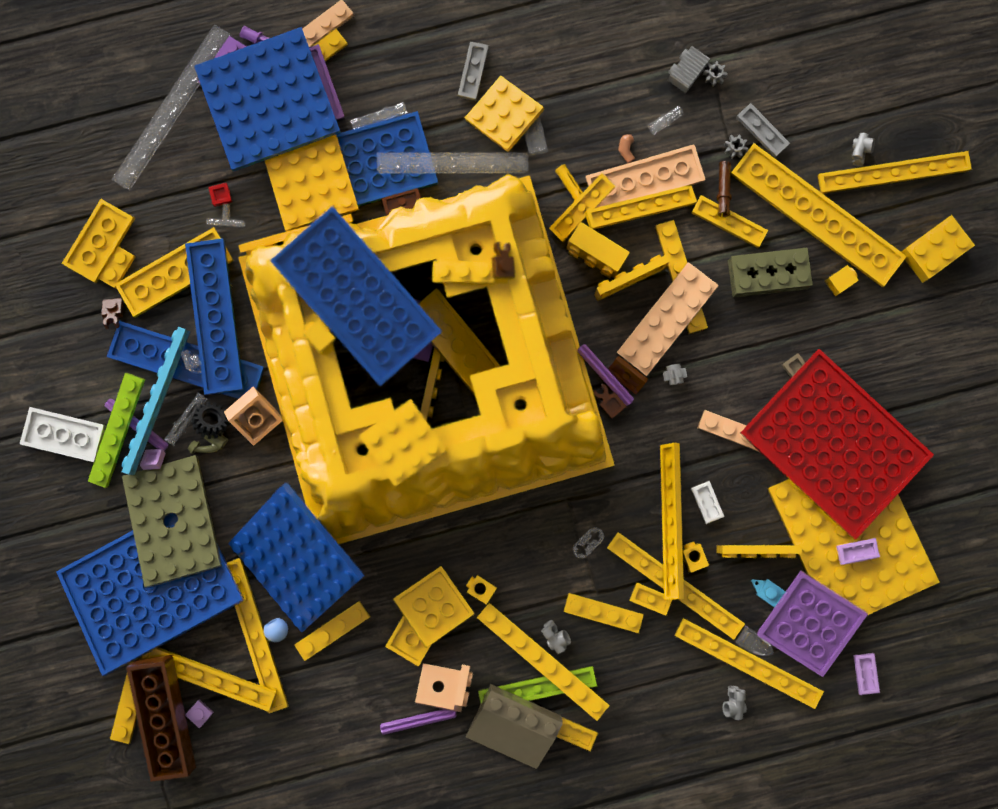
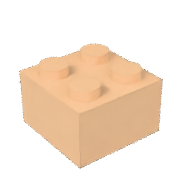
(253, 416)

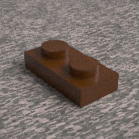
(405, 199)
(627, 375)

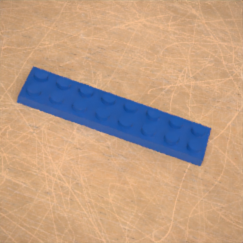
(214, 316)
(147, 351)

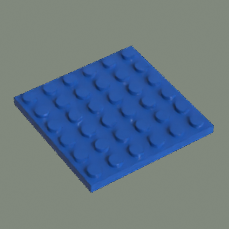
(267, 99)
(295, 558)

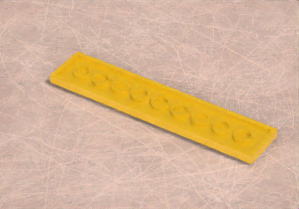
(818, 215)

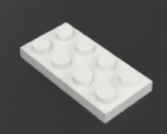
(62, 434)

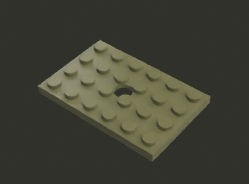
(189, 545)

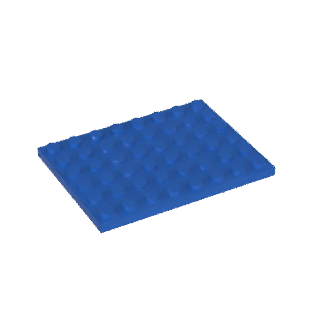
(130, 620)

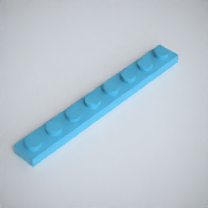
(154, 405)

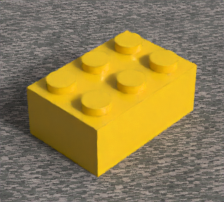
(937, 248)
(597, 250)

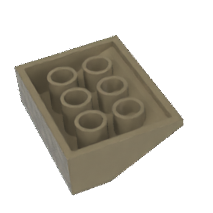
(514, 726)

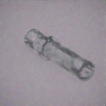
(382, 115)
(172, 438)

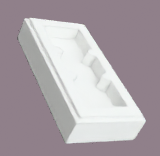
(707, 502)

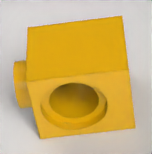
(842, 280)
(318, 335)
(700, 563)
(485, 597)

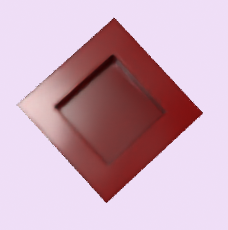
(220, 194)

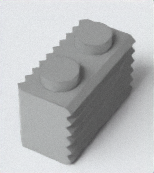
(688, 69)

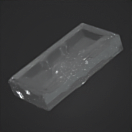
(535, 138)
(191, 361)

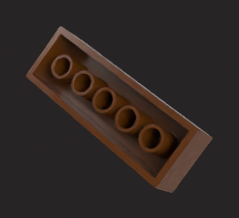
(161, 718)

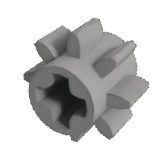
(719, 72)
(740, 145)
(674, 374)

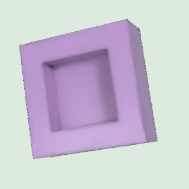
(152, 459)
(199, 713)

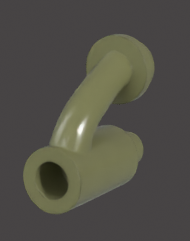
(216, 444)

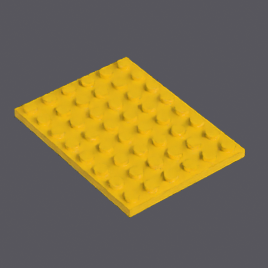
(868, 583)

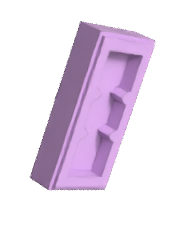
(858, 551)
(866, 674)

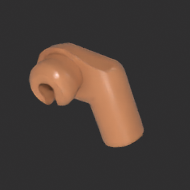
(624, 148)

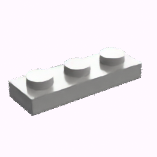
(473, 71)
(762, 130)

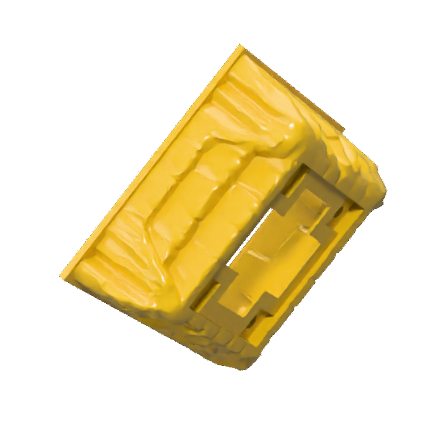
(486, 454)

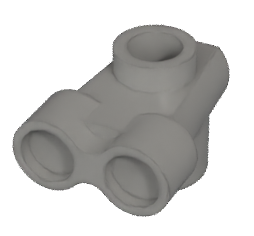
(861, 146)
(556, 640)
(735, 706)

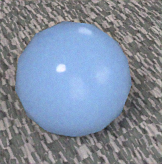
(276, 630)

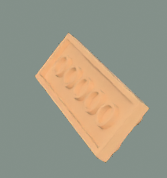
(652, 175)
(667, 319)

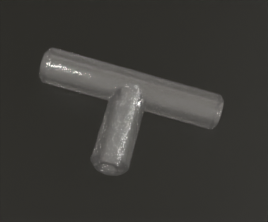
(225, 221)

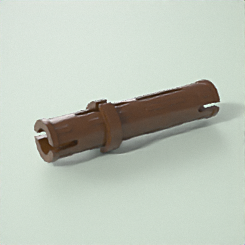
(724, 196)

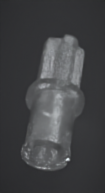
(665, 120)

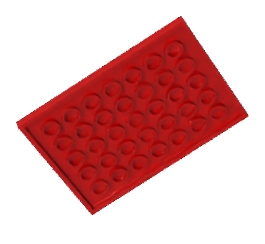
(836, 444)

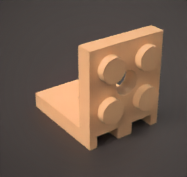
(454, 683)

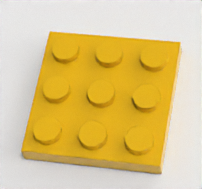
(504, 113)
(403, 443)
(433, 606)

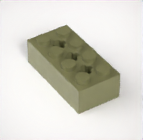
(763, 282)

